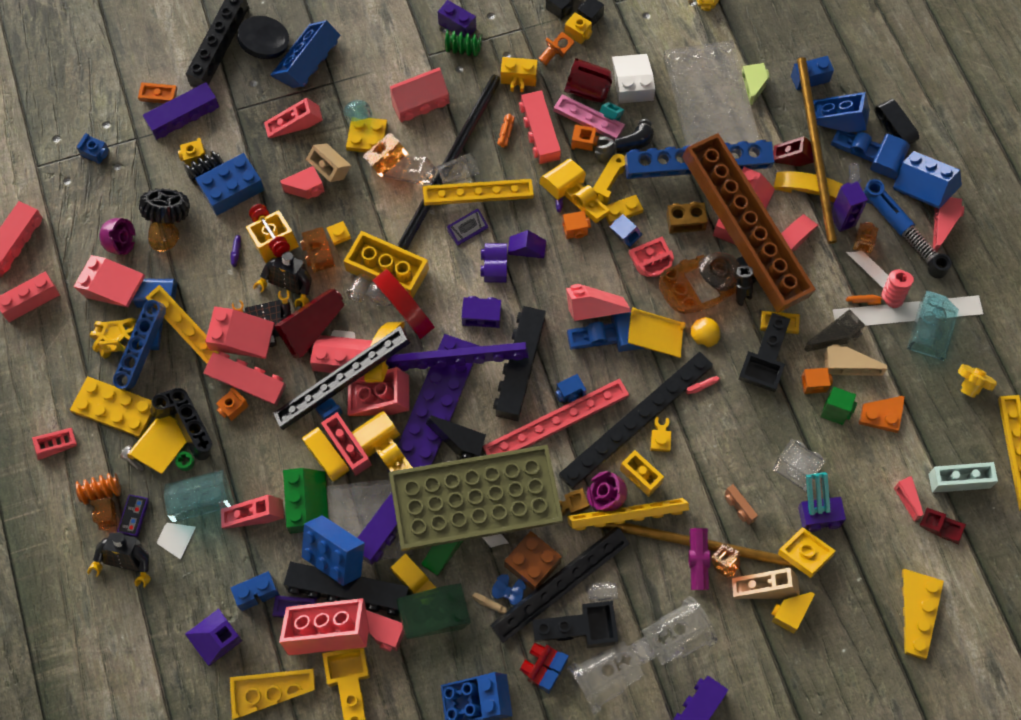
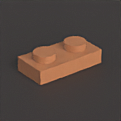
(735, 499)

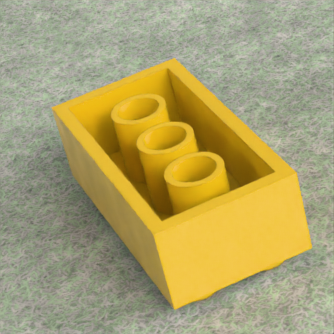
(373, 255)

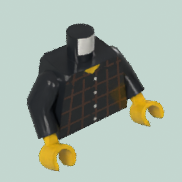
(288, 274)
(272, 311)
(123, 553)

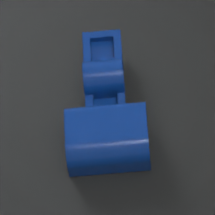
(885, 156)
(139, 299)
(599, 334)

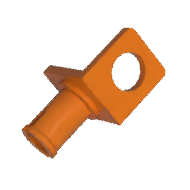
(554, 49)

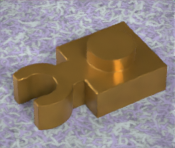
(575, 502)

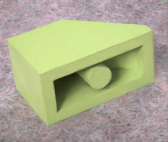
(755, 80)

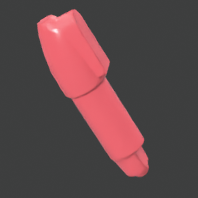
(702, 385)

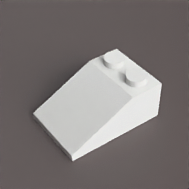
(633, 78)

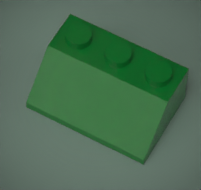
(304, 497)

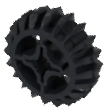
(164, 206)

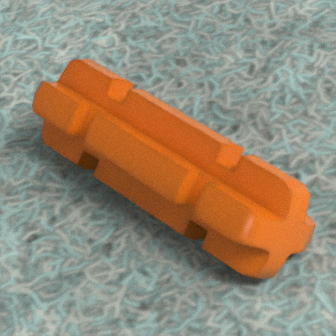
(506, 130)

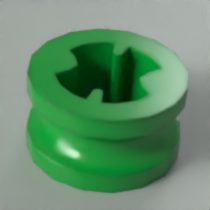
(180, 456)

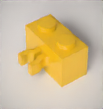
(519, 72)

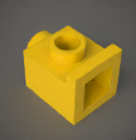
(191, 151)

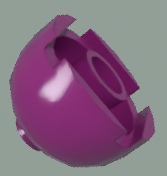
(117, 236)
(607, 492)

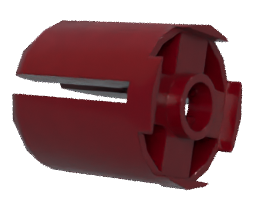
(589, 81)

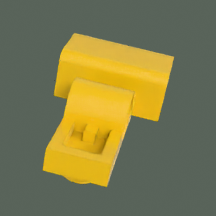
(567, 181)
(378, 437)
(345, 670)

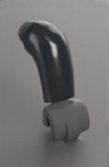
(637, 140)

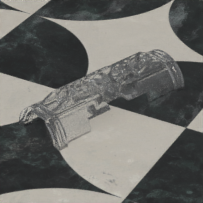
(601, 689)

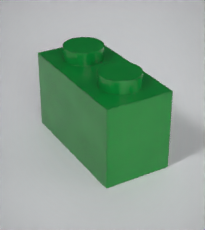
(839, 406)

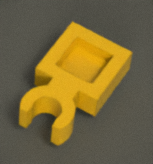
(661, 438)

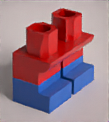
(547, 668)

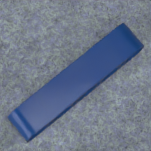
(131, 349)

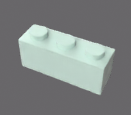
(963, 477)

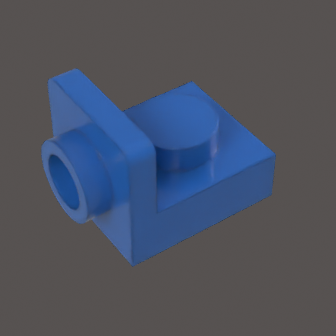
(328, 409)

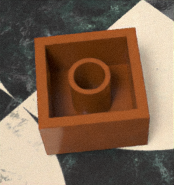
(532, 561)

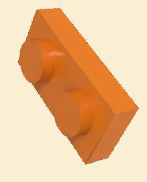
(156, 92)

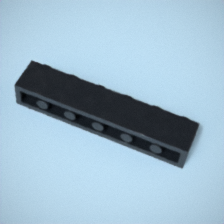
(518, 372)
(317, 584)

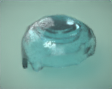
(357, 110)

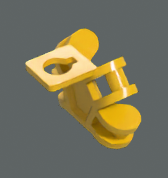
(110, 334)

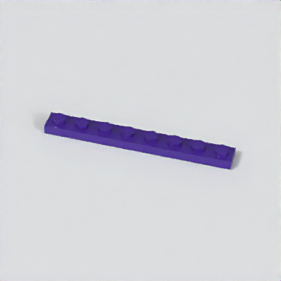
(458, 356)

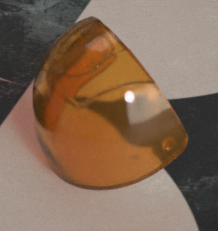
(163, 236)

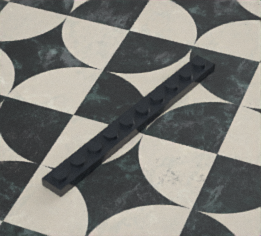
(635, 420)

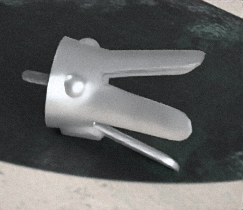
(125, 451)

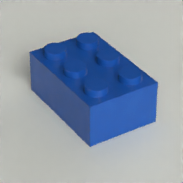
(230, 184)
(332, 550)

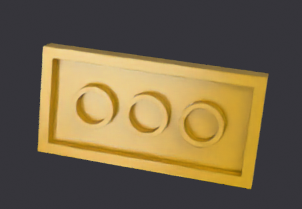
(113, 407)

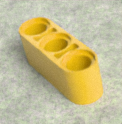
(325, 454)

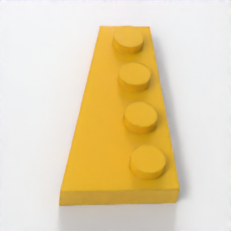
(261, 691)

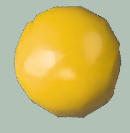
(706, 332)

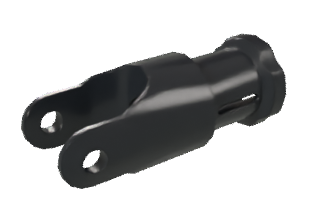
(744, 285)

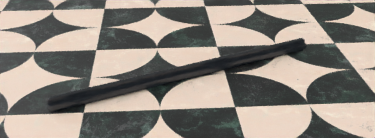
(454, 153)

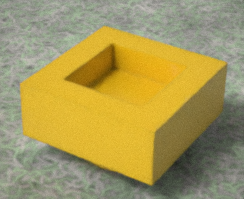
(338, 233)

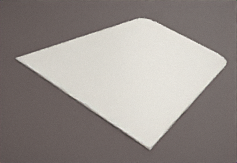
(175, 538)

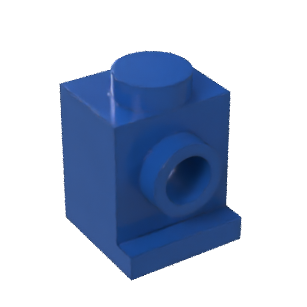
(92, 148)
(570, 389)

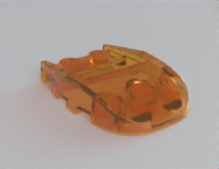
(679, 291)

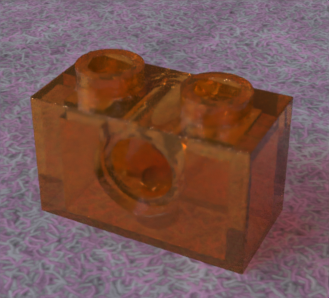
(385, 154)
(313, 240)

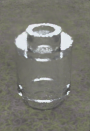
(358, 288)
(603, 592)

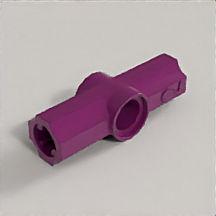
(699, 558)

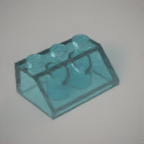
(933, 326)
(196, 496)

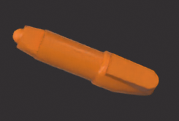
(870, 299)

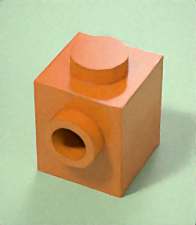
(576, 225)

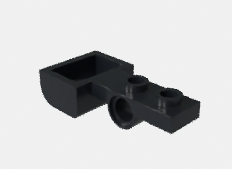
(763, 368)
(594, 623)

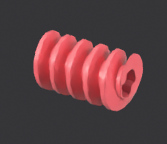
(897, 288)

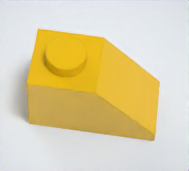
(791, 611)

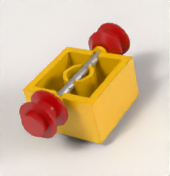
(270, 233)

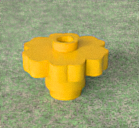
(975, 380)

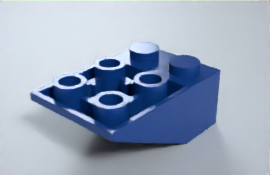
(477, 698)

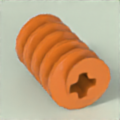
(98, 489)

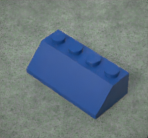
(306, 54)

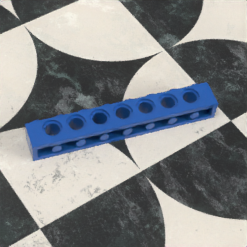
(635, 169)

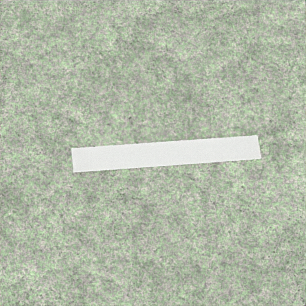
(907, 312)

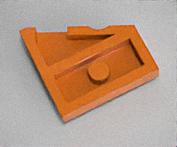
(883, 414)

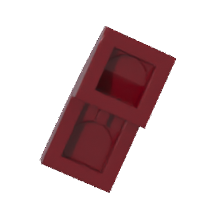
(942, 526)

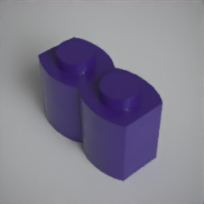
(494, 263)

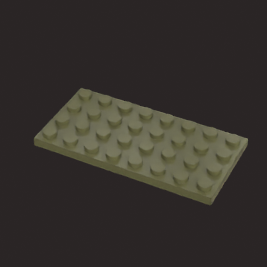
(475, 497)

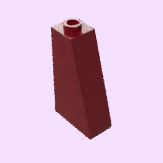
(308, 322)

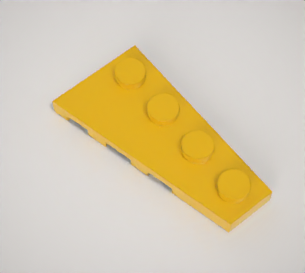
(919, 611)

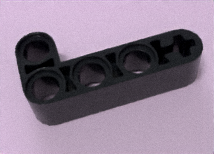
(186, 424)

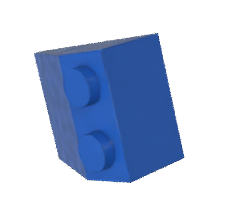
(843, 112)

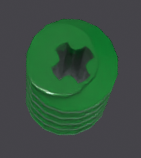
(463, 43)

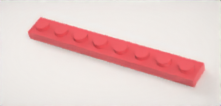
(559, 419)

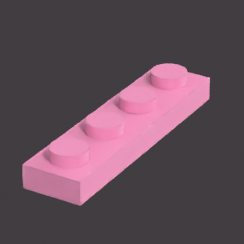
(588, 117)

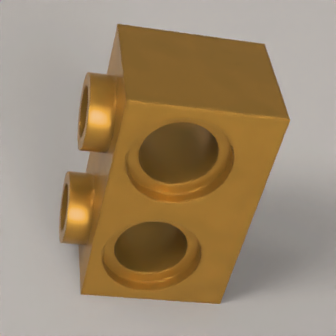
(687, 222)

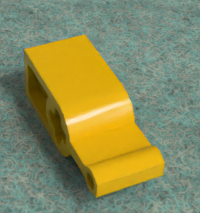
(411, 575)

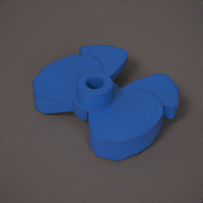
(501, 589)

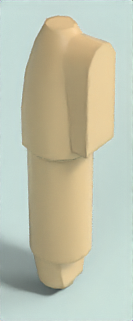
(485, 601)

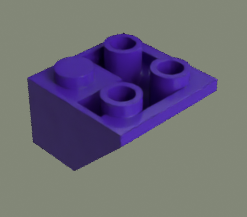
(213, 637)

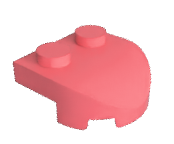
(652, 257)

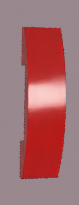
(403, 303)

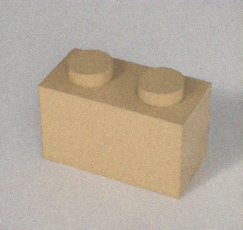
(328, 162)

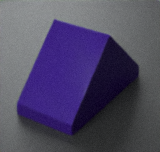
(527, 245)

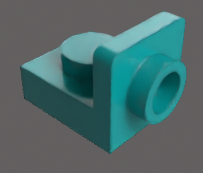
(612, 111)

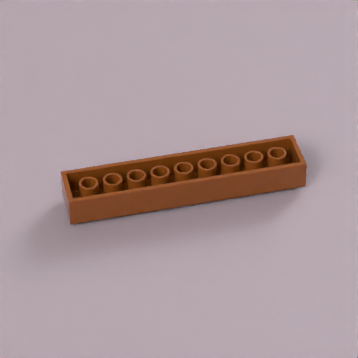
(748, 223)

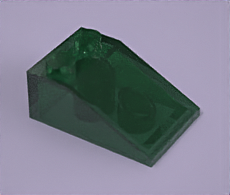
(433, 611)

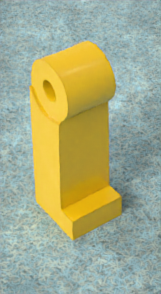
(609, 175)

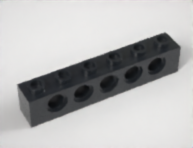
(216, 42)

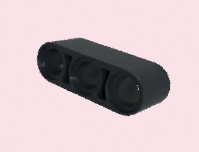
(896, 121)

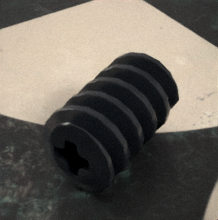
(203, 166)

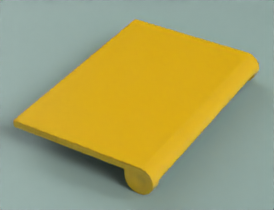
(655, 332)
(159, 444)

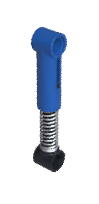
(905, 227)

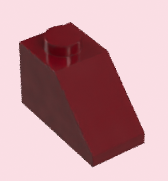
(794, 152)

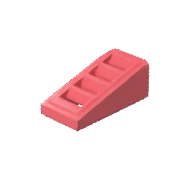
(49, 451)
(907, 493)

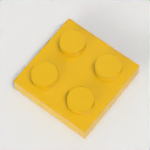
(365, 134)
(806, 552)

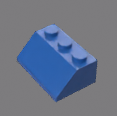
(927, 179)

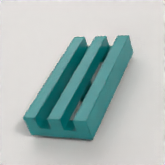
(819, 509)

